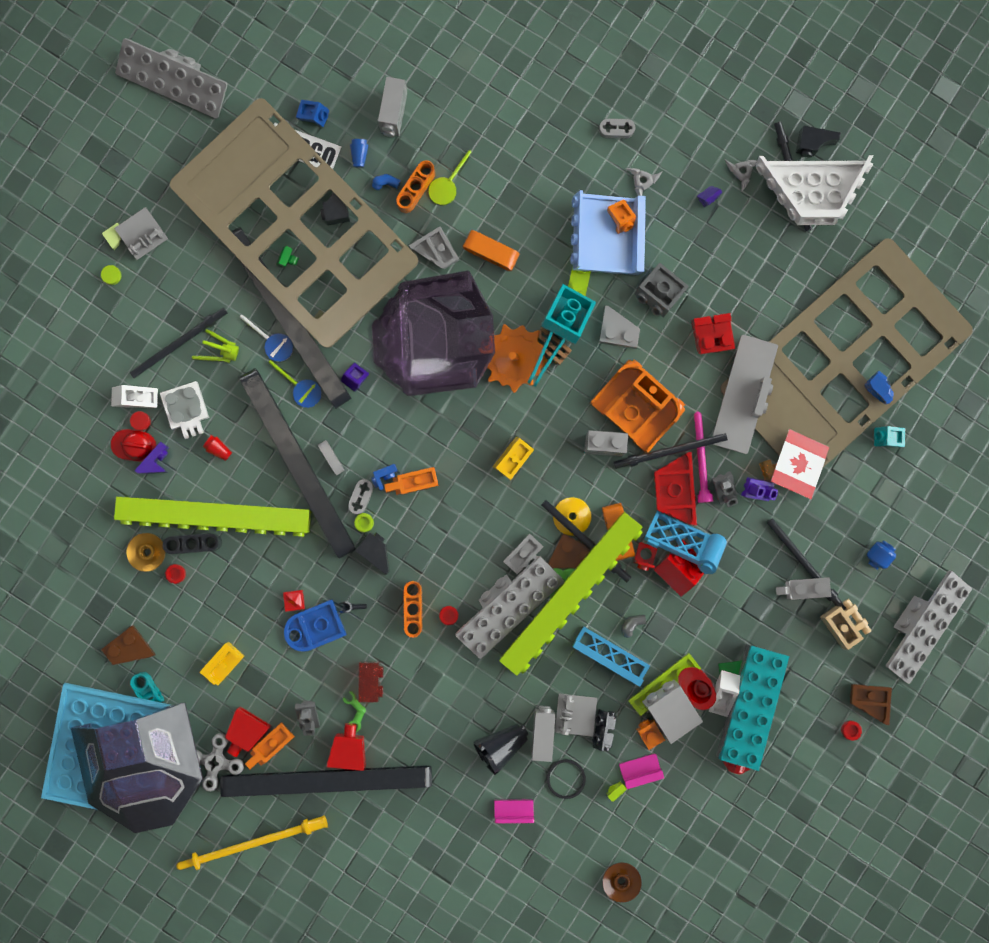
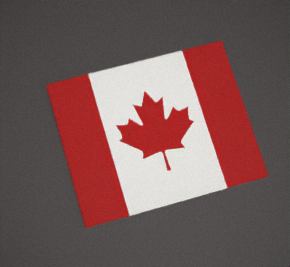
(800, 464)

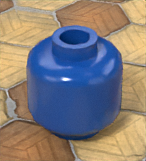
(881, 555)

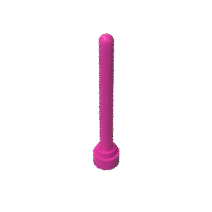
(704, 495)

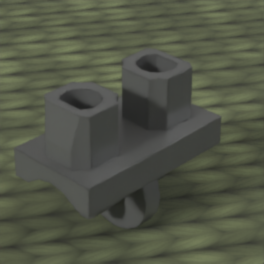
(725, 489)
(307, 717)

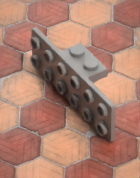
(171, 76)
(746, 393)
(508, 605)
(924, 624)

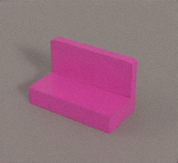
(641, 771)
(514, 811)

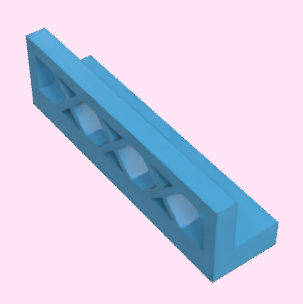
(607, 662)

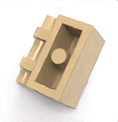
(842, 627)

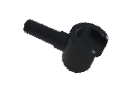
(349, 606)

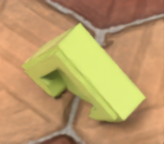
(112, 236)

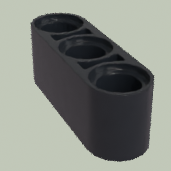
(183, 547)

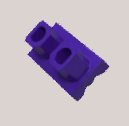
(759, 489)

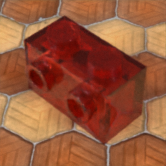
(369, 681)

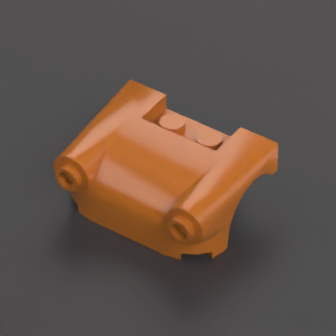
(638, 405)

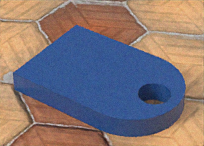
(316, 627)

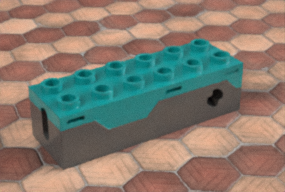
(753, 710)

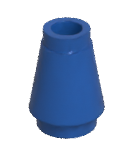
(359, 151)

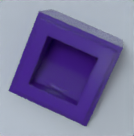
(709, 195)
(354, 377)

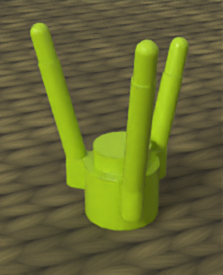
(228, 351)

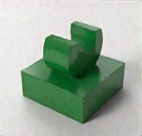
(285, 257)

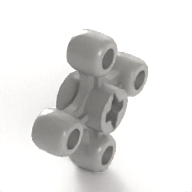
(224, 764)

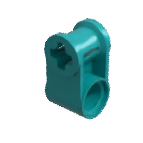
(148, 690)

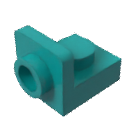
(889, 436)

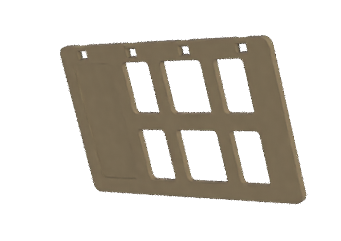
(241, 169)
(798, 401)

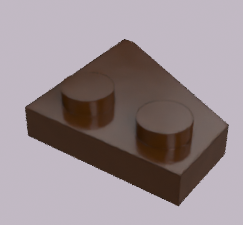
(128, 647)

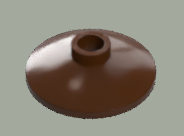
(626, 891)

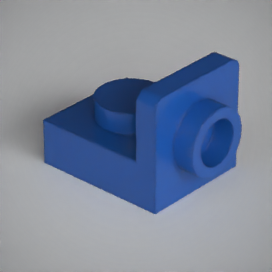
(312, 112)
(386, 473)

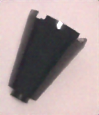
(501, 746)

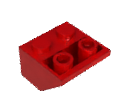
(679, 572)

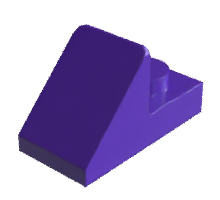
(150, 463)

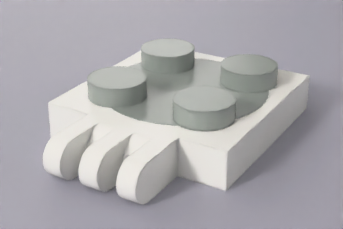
(185, 408)

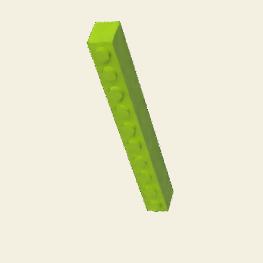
(212, 515)
(570, 593)

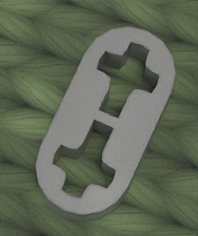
(617, 133)
(331, 457)
(365, 498)

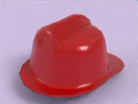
(132, 444)
(697, 688)

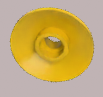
(576, 506)

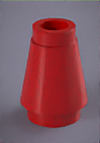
(217, 448)

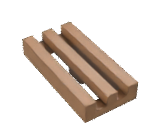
(556, 340)

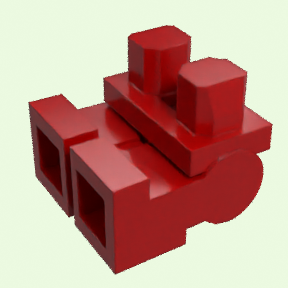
(713, 333)

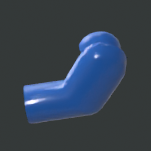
(385, 179)

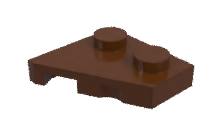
(568, 553)
(872, 700)

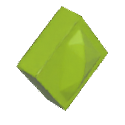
(616, 790)

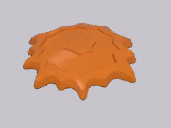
(515, 357)

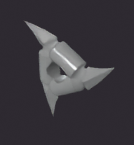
(748, 166)
(640, 187)

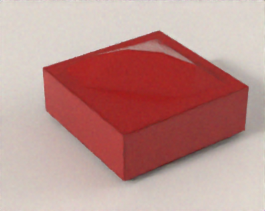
(294, 600)

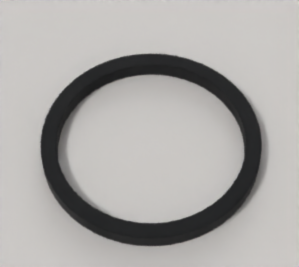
(562, 796)

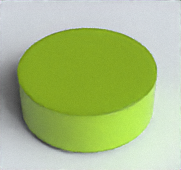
(111, 275)
(364, 522)

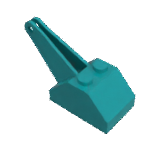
(566, 320)

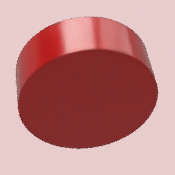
(140, 420)
(175, 573)
(448, 615)
(851, 730)

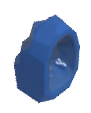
(880, 388)

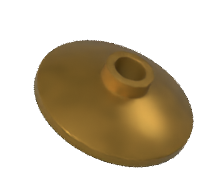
(136, 552)

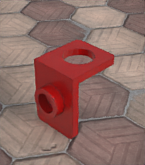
(642, 563)

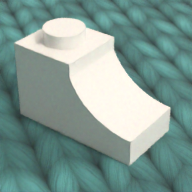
(134, 397)
(726, 693)

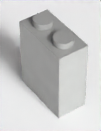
(392, 107)
(606, 443)
(672, 711)
(543, 734)

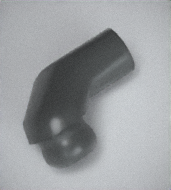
(630, 624)

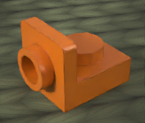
(622, 216)
(650, 733)

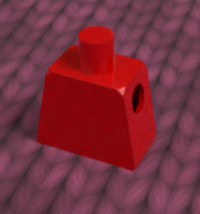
(245, 731)
(348, 750)

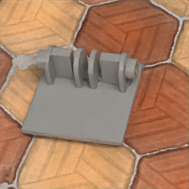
(141, 233)
(575, 715)

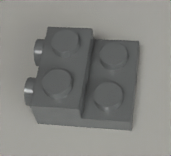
(660, 290)

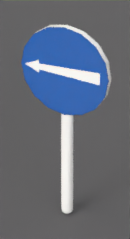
(277, 347)

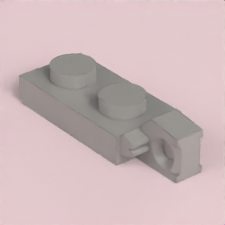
(806, 588)

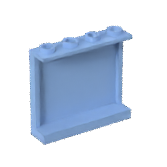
(595, 238)

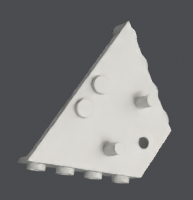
(814, 189)

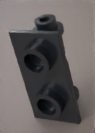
(602, 739)

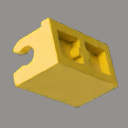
(513, 458)
(222, 663)

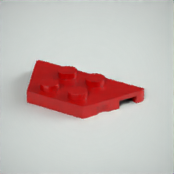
(676, 490)

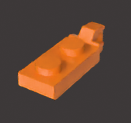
(413, 481)
(270, 745)

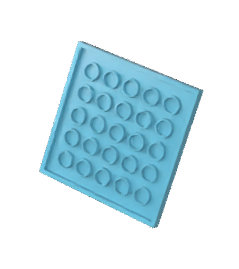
(78, 707)

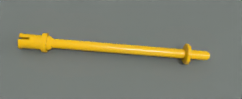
(306, 827)

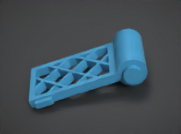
(710, 548)

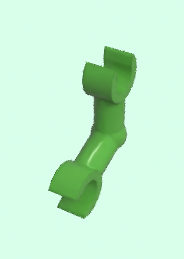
(358, 707)

